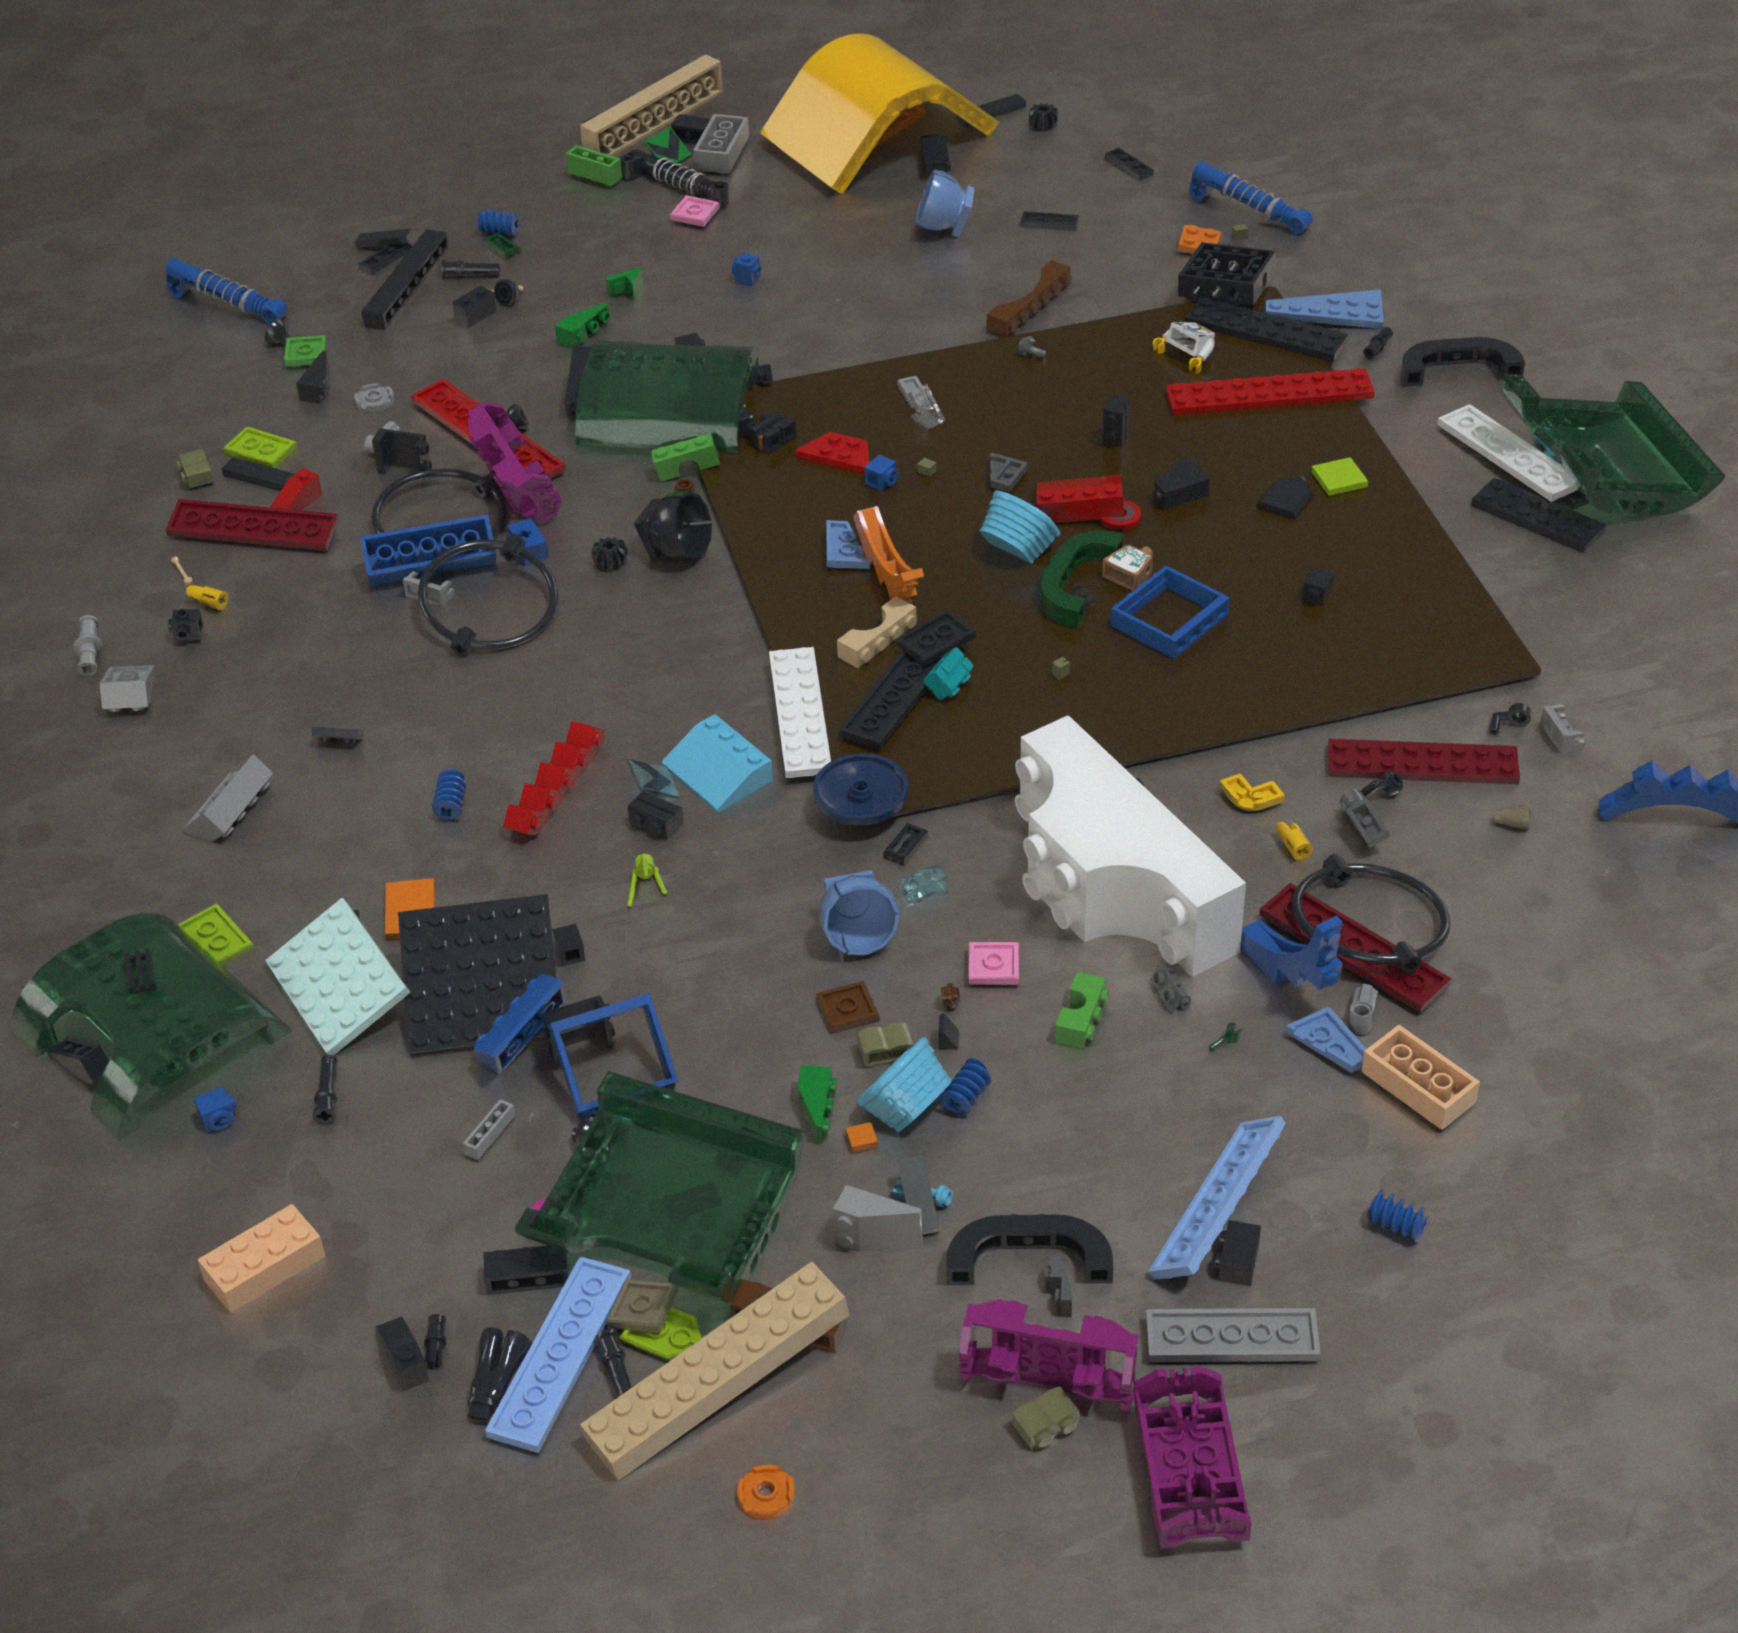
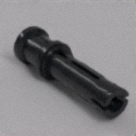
(460, 268)
(326, 1097)
(613, 1359)

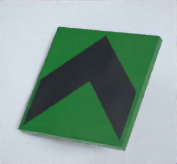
(667, 145)

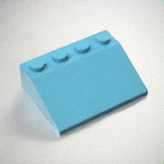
(718, 764)

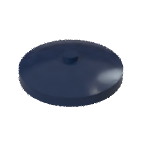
(860, 789)

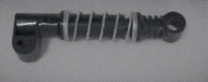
(639, 162)

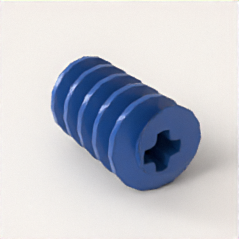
(498, 222)
(449, 795)
(966, 1087)
(1398, 1216)

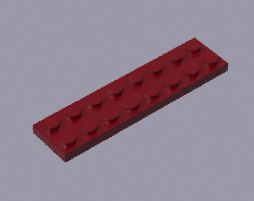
(252, 524)
(1424, 761)
(1413, 989)

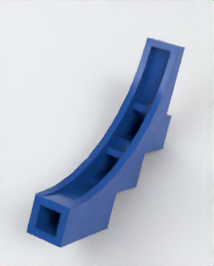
(1685, 787)
(1299, 963)

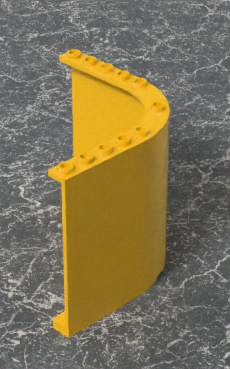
(848, 101)

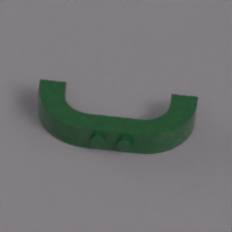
(1083, 547)

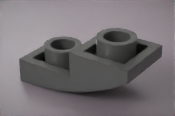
(1059, 1285)

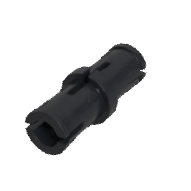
(1384, 335)
(435, 1341)

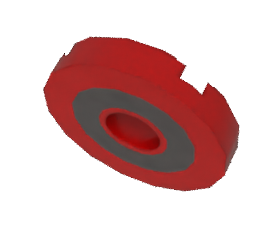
(1131, 518)

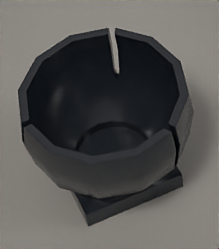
(667, 528)

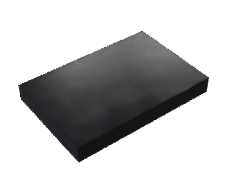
(935, 637)

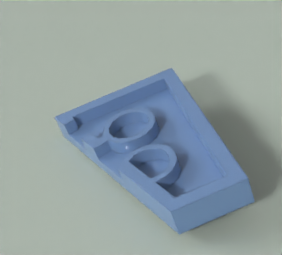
(842, 547)
(1329, 1037)

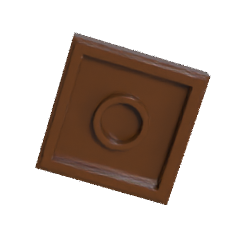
(847, 1007)

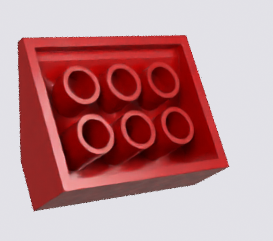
(1081, 498)

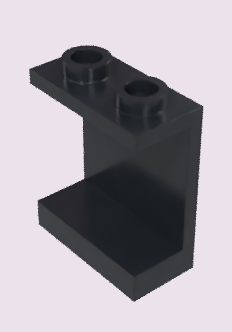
(400, 449)
(602, 1028)

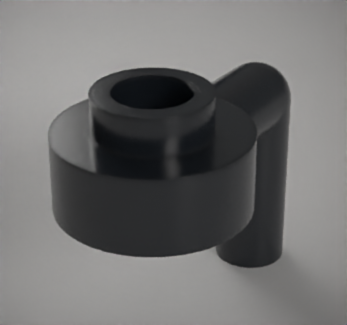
(1518, 715)
(1389, 782)

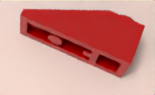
(299, 491)

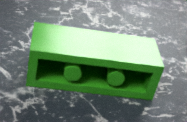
(593, 165)

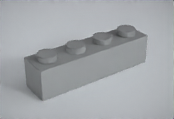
(489, 1129)

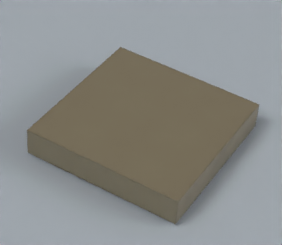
(642, 1306)

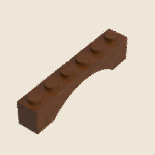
(1008, 317)

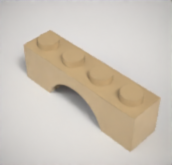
(861, 645)

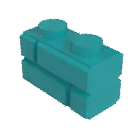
(948, 674)

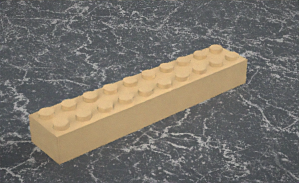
(653, 107)
(714, 1370)

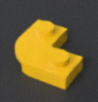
(1250, 798)

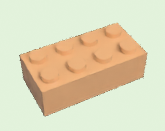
(1420, 1077)
(261, 1258)

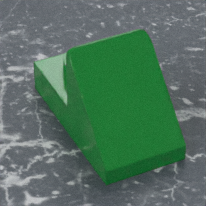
(628, 281)

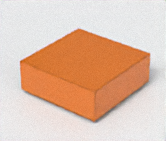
(861, 1137)

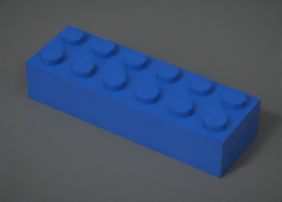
(399, 552)

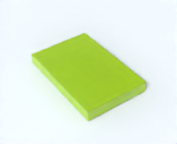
(260, 447)
(217, 934)

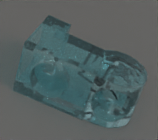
(923, 884)

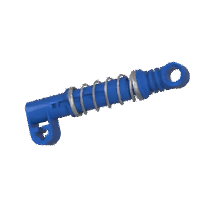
(1232, 186)
(184, 276)

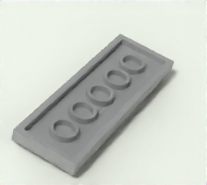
(1232, 1335)

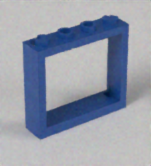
(1214, 603)
(601, 1014)

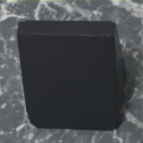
(947, 1034)

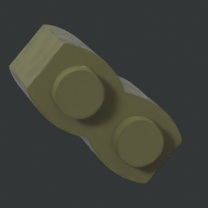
(194, 468)
(884, 1043)
(1045, 1418)

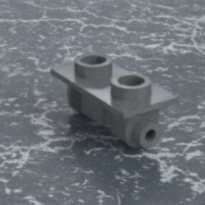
(1169, 988)

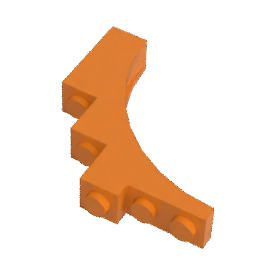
(881, 552)

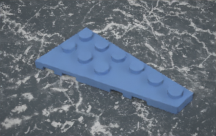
(1347, 309)

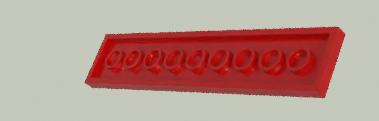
(1269, 391)
(452, 407)

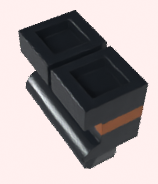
(771, 432)

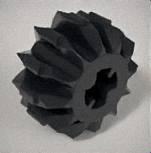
(1043, 116)
(609, 553)

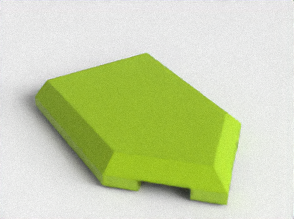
(676, 1336)

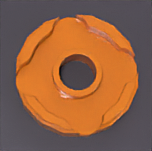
(766, 1506)

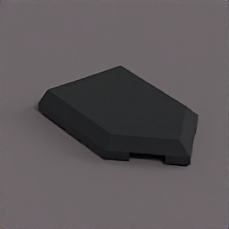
(1287, 496)

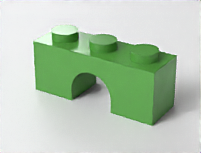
(699, 449)
(1077, 1025)

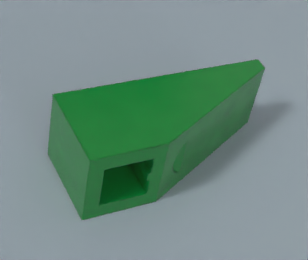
(581, 325)
(815, 1099)

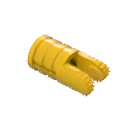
(206, 595)
(1294, 840)

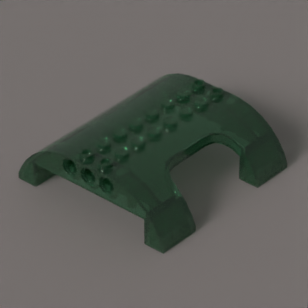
(662, 394)
(1621, 452)
(154, 1033)
(672, 1186)

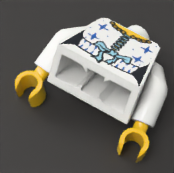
(1189, 338)

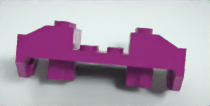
(528, 486)
(1049, 1355)
(1190, 1458)

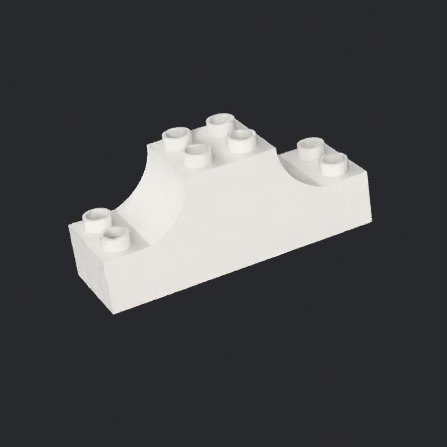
(1117, 857)

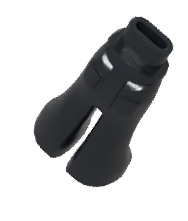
(491, 1385)

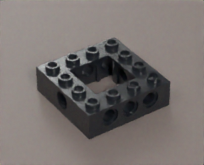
(1204, 273)

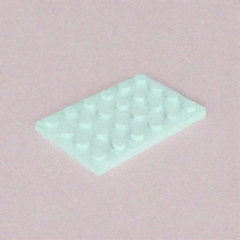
(337, 977)

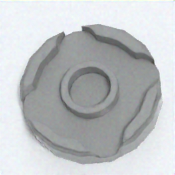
(374, 398)

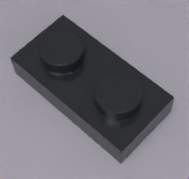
(328, 734)

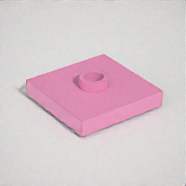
(694, 211)
(994, 963)

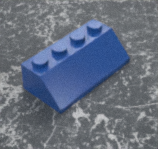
(520, 1023)

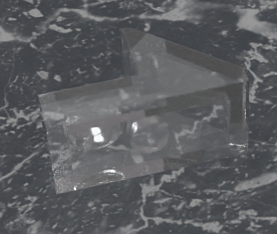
(927, 410)

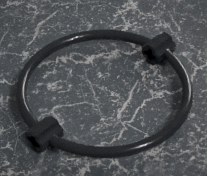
(483, 486)
(465, 637)
(1402, 954)

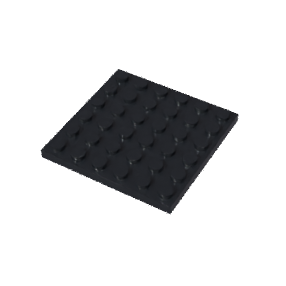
(470, 966)

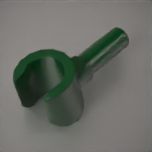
(1230, 1036)

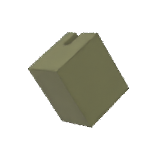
(1239, 232)
(926, 467)
(1060, 668)

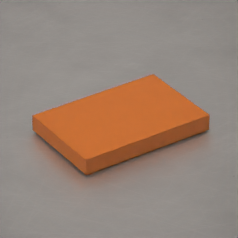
(406, 897)

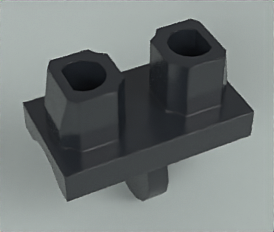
(761, 374)

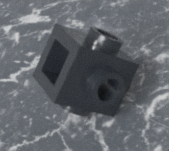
(186, 624)

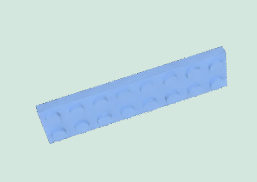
(1216, 1198)
(557, 1355)

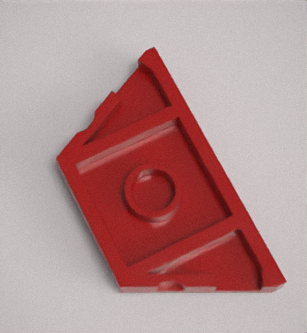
(837, 451)

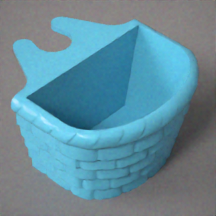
(1018, 527)
(906, 1086)

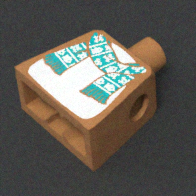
(1128, 566)

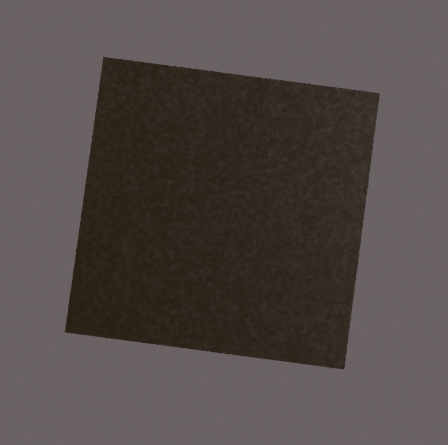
(1394, 631)

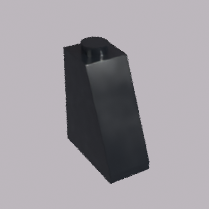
(1181, 484)

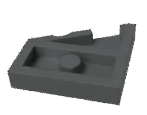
(1005, 472)

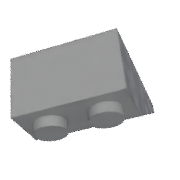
(127, 687)
(875, 1222)

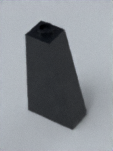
(578, 362)

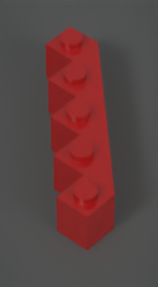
(555, 779)

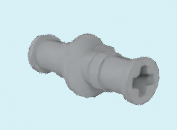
(87, 645)

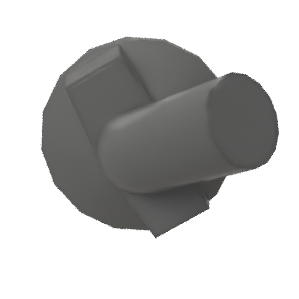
(1026, 347)

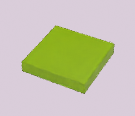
(1339, 476)

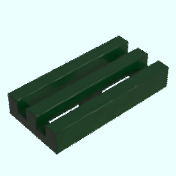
(499, 247)

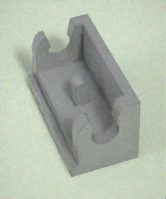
(436, 594)
(1560, 730)

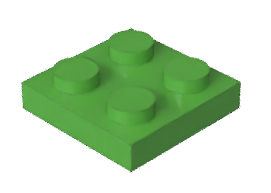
(303, 350)

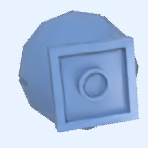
(945, 206)
(858, 913)

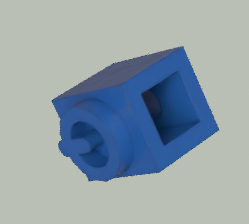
(746, 269)
(881, 473)
(216, 1109)

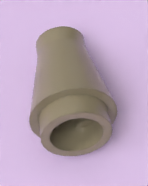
(1515, 816)

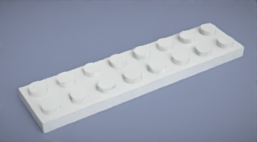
(1508, 452)
(799, 711)

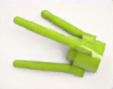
(644, 869)

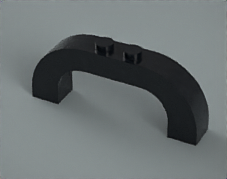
(1459, 351)
(1029, 1232)

